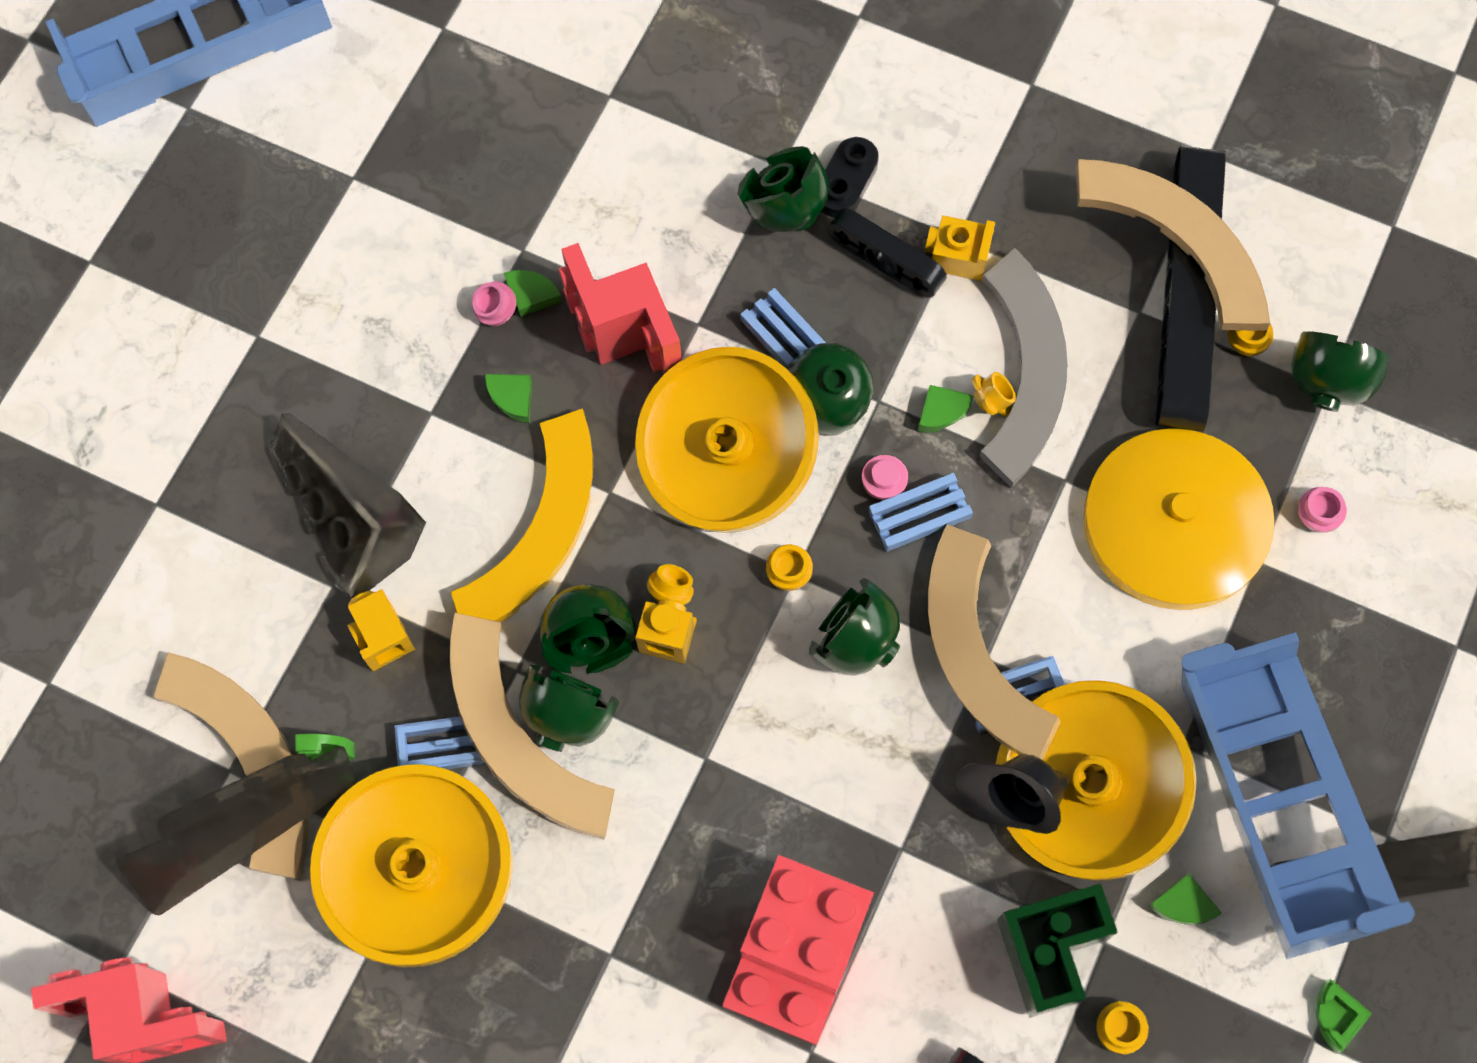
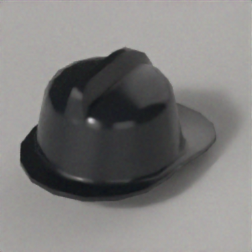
(1015, 794)

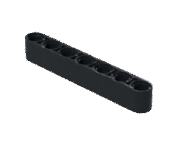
(1189, 306)

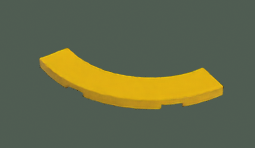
(550, 534)

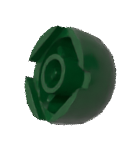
(787, 191)
(1336, 370)
(836, 385)
(586, 628)
(859, 632)
(563, 709)

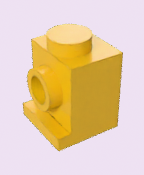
(961, 246)
(378, 629)
(665, 630)

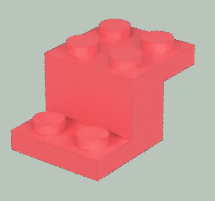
(619, 312)
(797, 949)
(128, 1012)

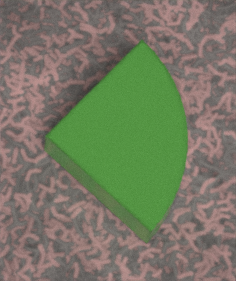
(531, 291)
(511, 394)
(943, 408)
(318, 744)
(1185, 903)
(1339, 1015)

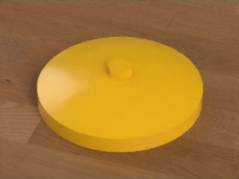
(727, 439)
(1178, 519)
(1126, 782)
(411, 865)

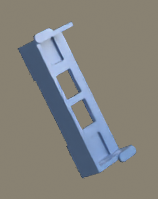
(114, 77)
(1263, 697)

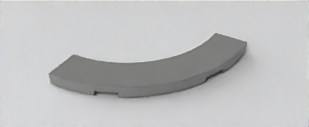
(1041, 367)

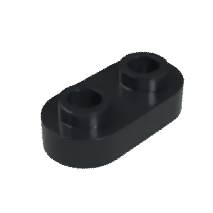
(850, 174)

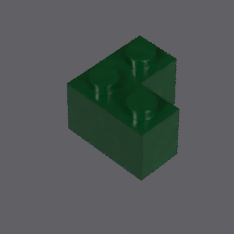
(1041, 944)

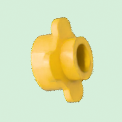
(994, 393)

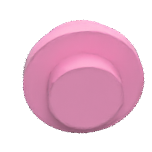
(494, 303)
(884, 477)
(1322, 509)

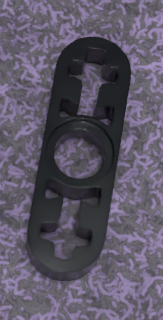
(887, 253)

